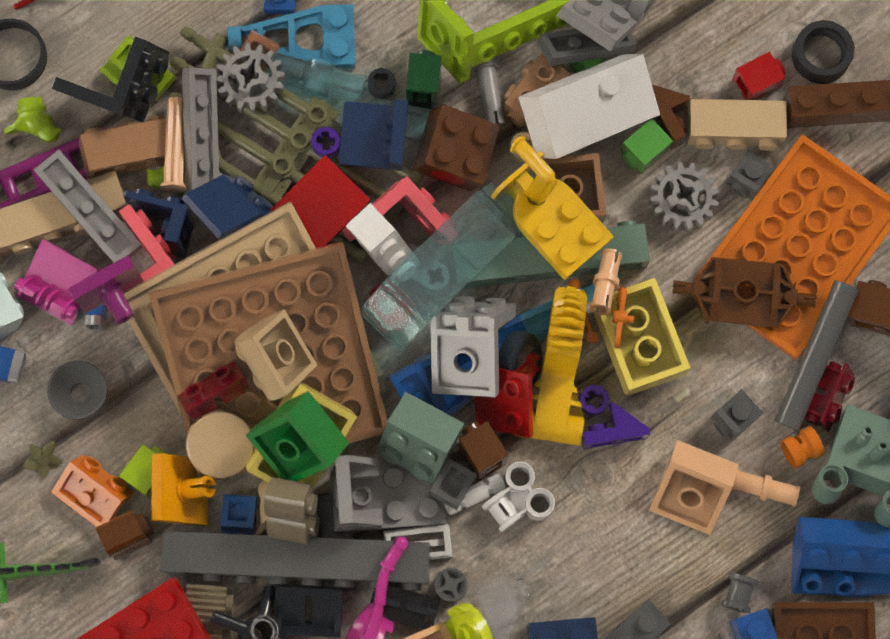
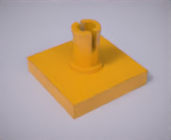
(178, 492)

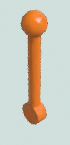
(591, 336)

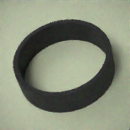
(35, 74)

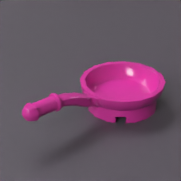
(370, 622)

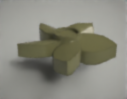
(41, 459)

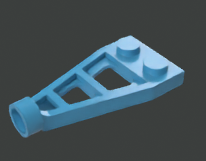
(337, 28)

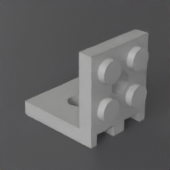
(471, 330)

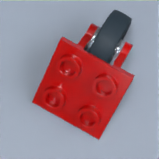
(518, 369)

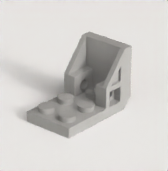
(605, 20)
(380, 496)

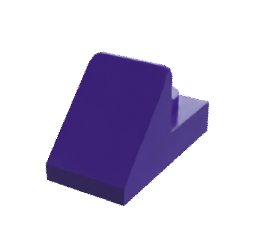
(624, 429)

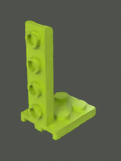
(462, 49)

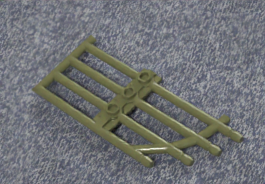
(295, 148)

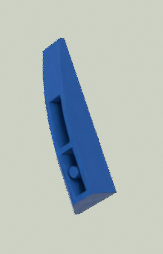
(840, 558)

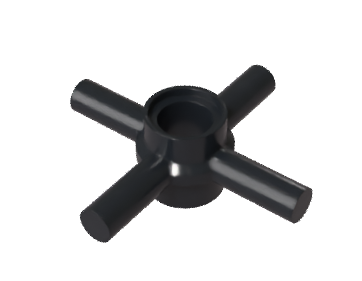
(262, 621)

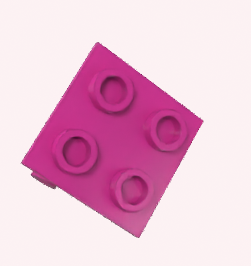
(49, 279)

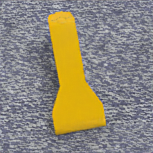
(554, 397)

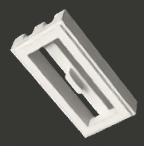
(427, 530)

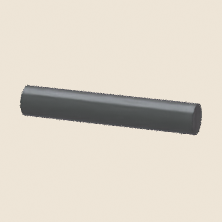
(816, 355)

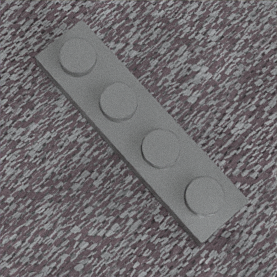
(200, 126)
(87, 207)

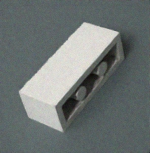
(379, 239)

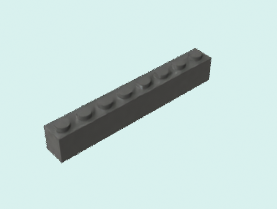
(280, 561)

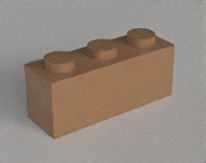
(124, 148)

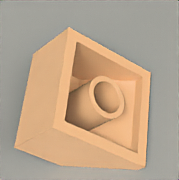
(694, 487)

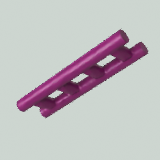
(28, 165)

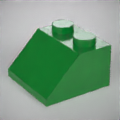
(298, 438)

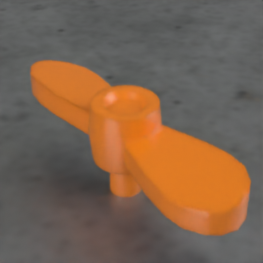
(620, 316)

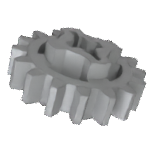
(262, 83)
(678, 185)

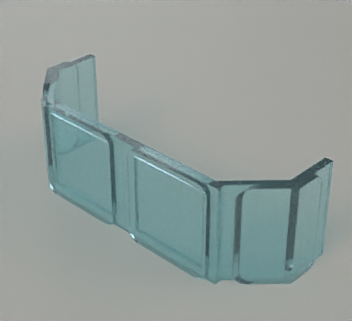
(441, 267)

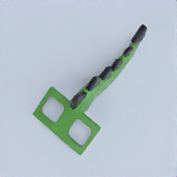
(18, 571)

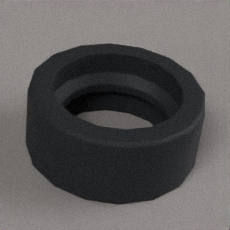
(833, 31)

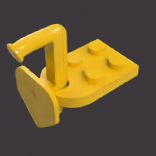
(552, 213)

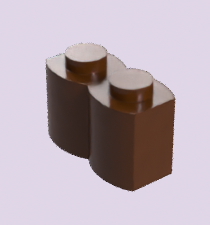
(125, 534)

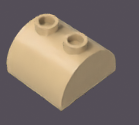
(275, 355)

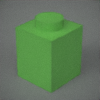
(645, 146)

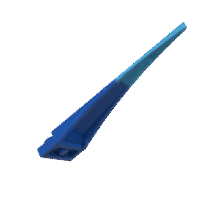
(417, 376)

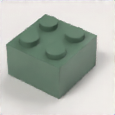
(419, 438)

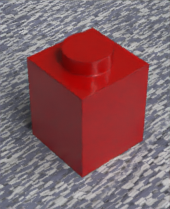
(759, 77)

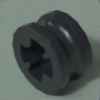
(391, 83)

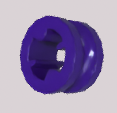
(333, 136)
(597, 391)

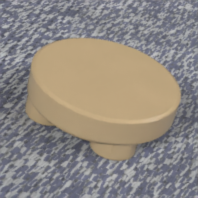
(219, 444)

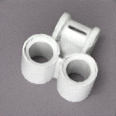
(516, 499)

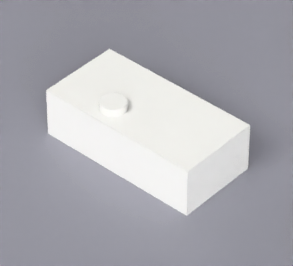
(589, 105)

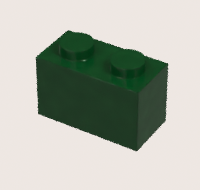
(423, 79)

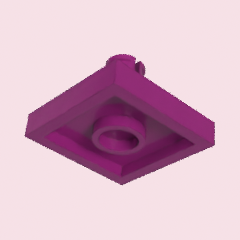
(108, 288)

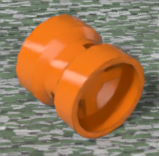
(802, 447)

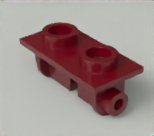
(224, 382)
(837, 384)

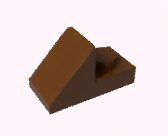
(670, 103)

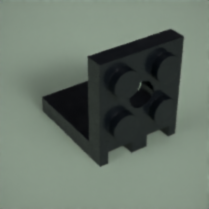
(136, 84)

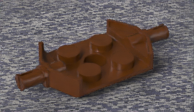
(718, 297)

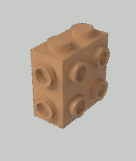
(535, 76)

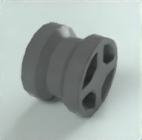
(449, 580)

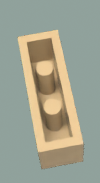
(736, 123)

